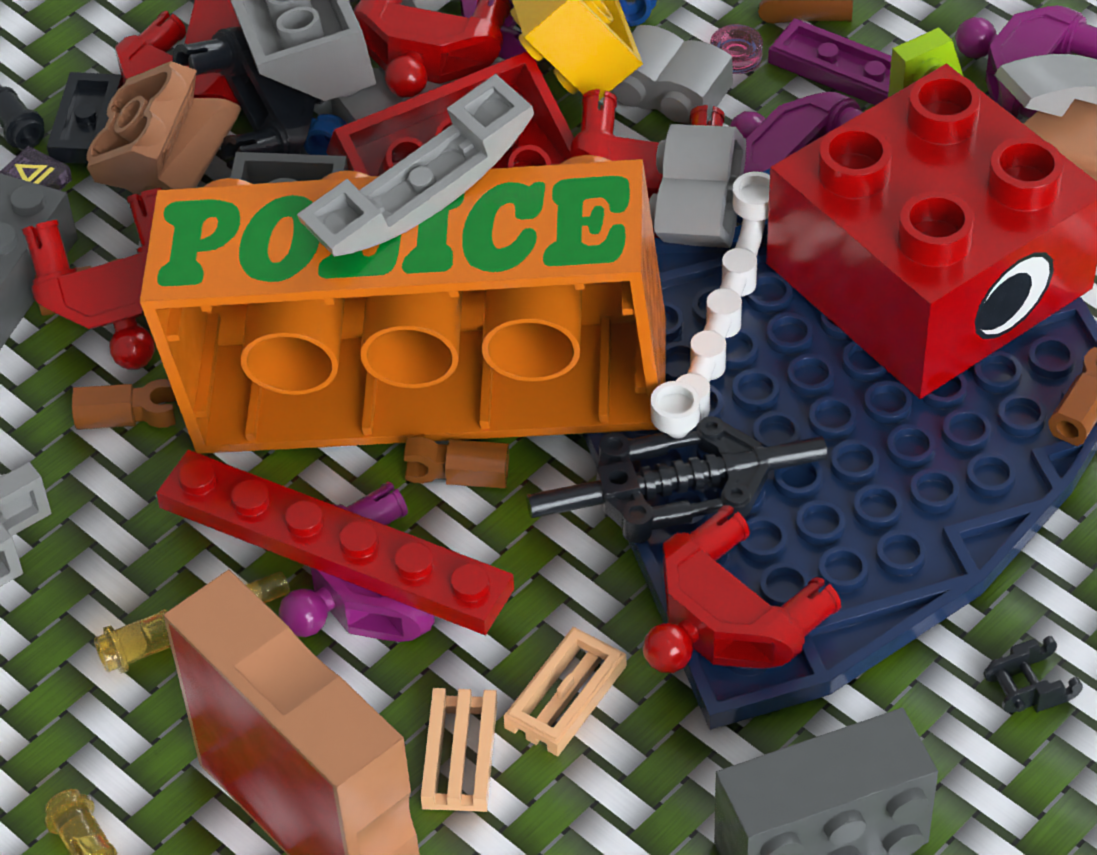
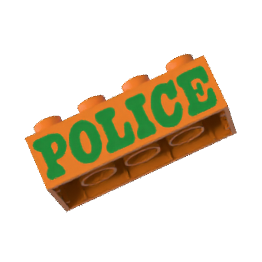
(490, 320)

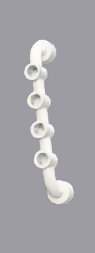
(685, 402)

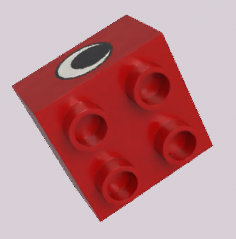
(933, 228)

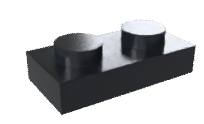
(81, 115)

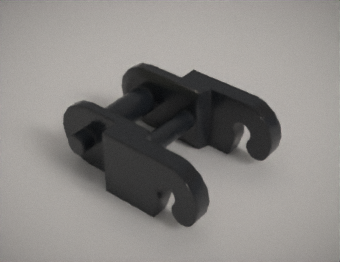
(1039, 694)

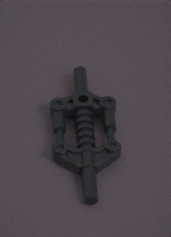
(620, 491)

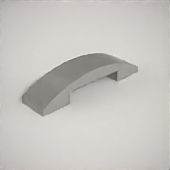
(1051, 81)
(426, 180)

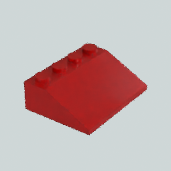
(396, 132)

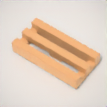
(462, 706)
(540, 728)

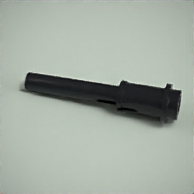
(20, 125)

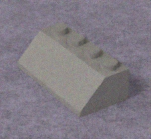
(307, 45)

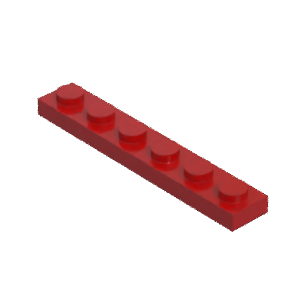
(337, 541)

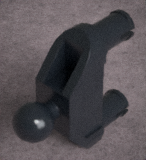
(273, 109)

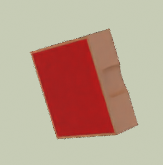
(287, 730)

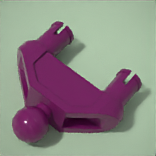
(1025, 35)
(791, 127)
(353, 606)

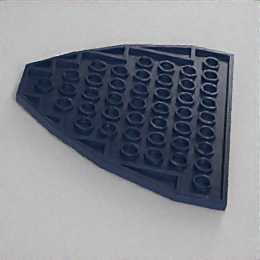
(914, 491)

